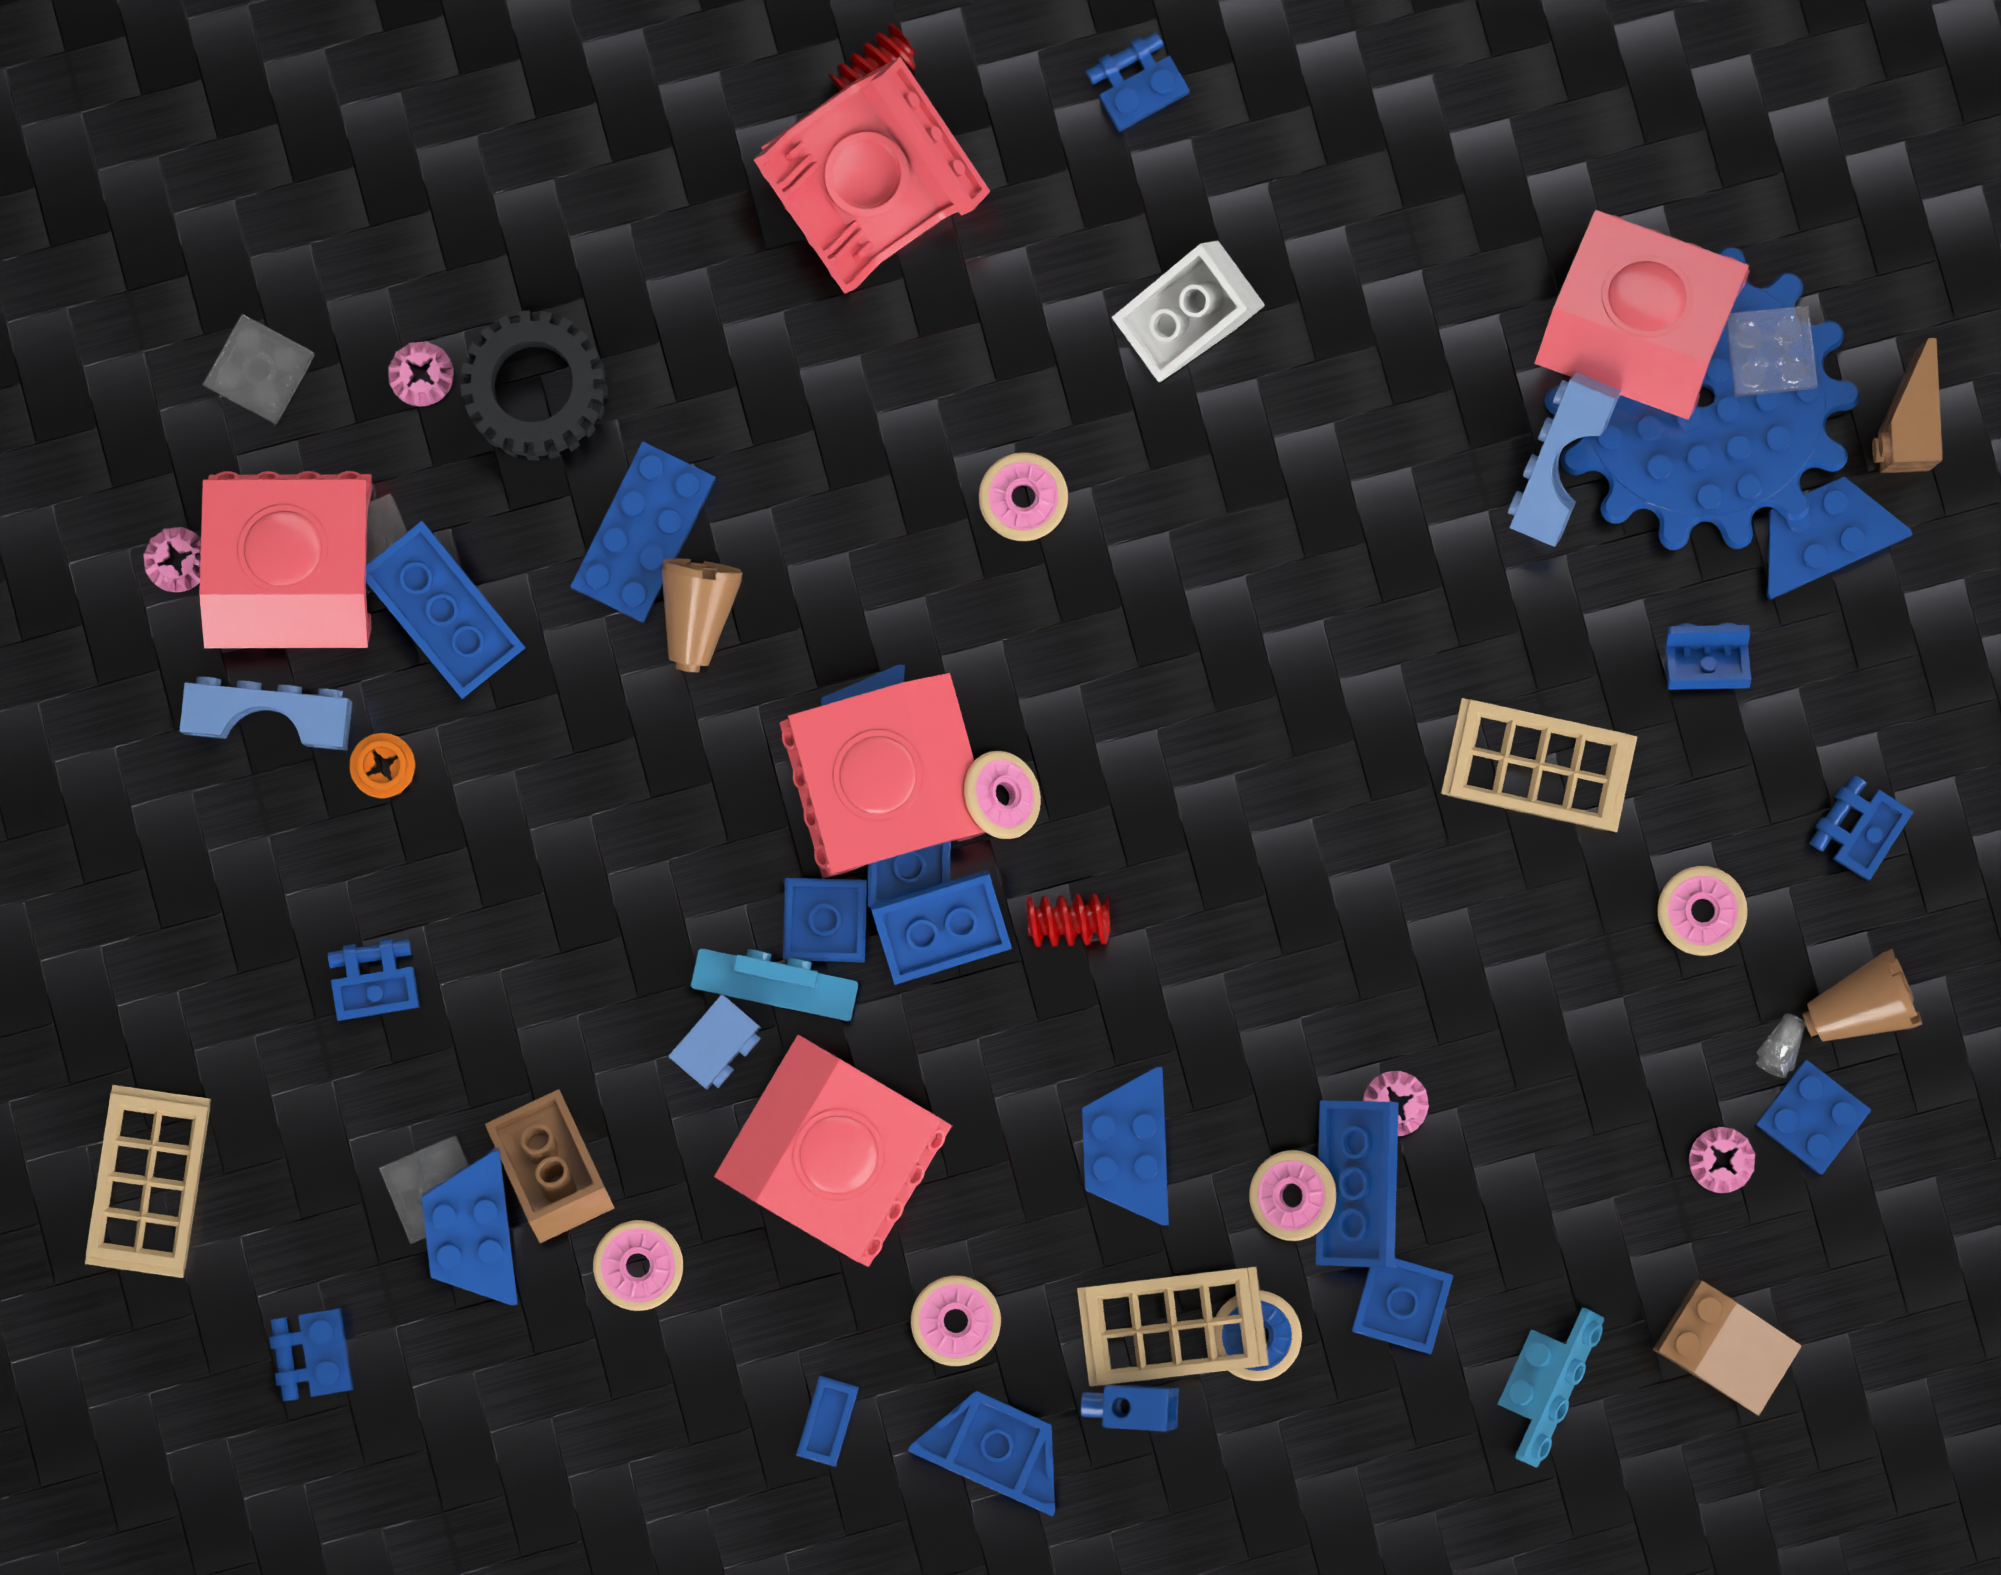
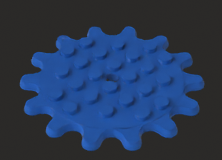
(1728, 454)

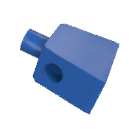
(1151, 1407)

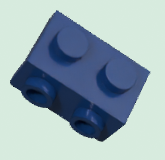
(1707, 656)

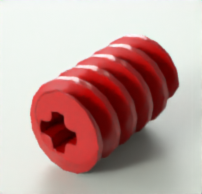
(887, 51)
(1068, 919)

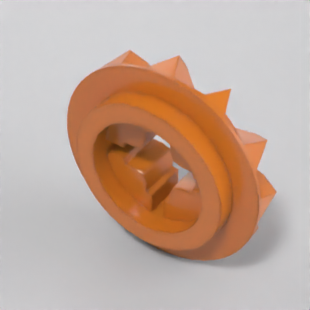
(363, 761)

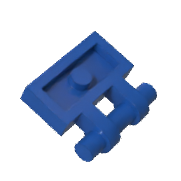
(1142, 93)
(1872, 834)
(374, 992)
(324, 1354)

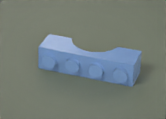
(1545, 504)
(215, 709)

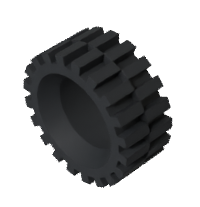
(561, 429)

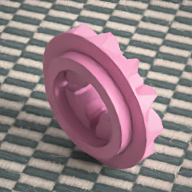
(421, 392)
(158, 551)
(1403, 1085)
(1702, 1158)

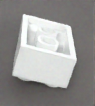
(1188, 309)

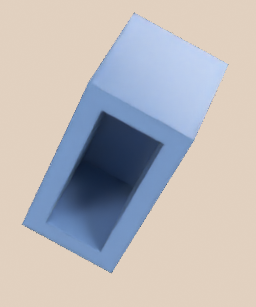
(716, 1042)

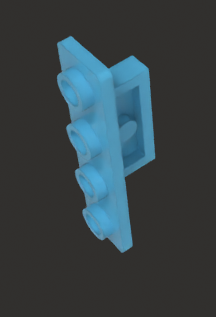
(775, 984)
(1545, 1380)

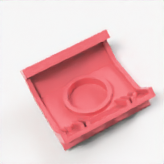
(870, 172)
(1641, 313)
(285, 560)
(882, 773)
(833, 1151)

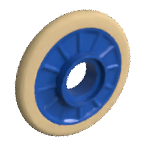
(1283, 1339)

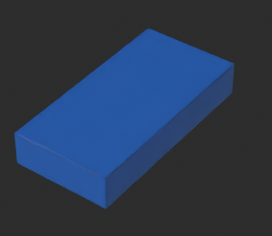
(827, 1421)

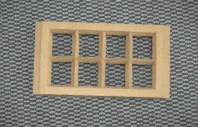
(1613, 782)
(136, 1257)
(1249, 1317)

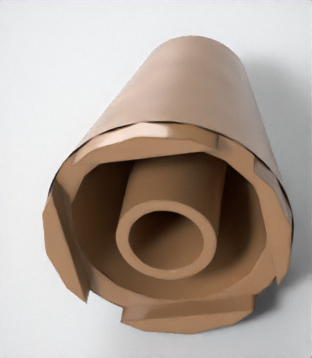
(696, 608)
(1864, 1002)

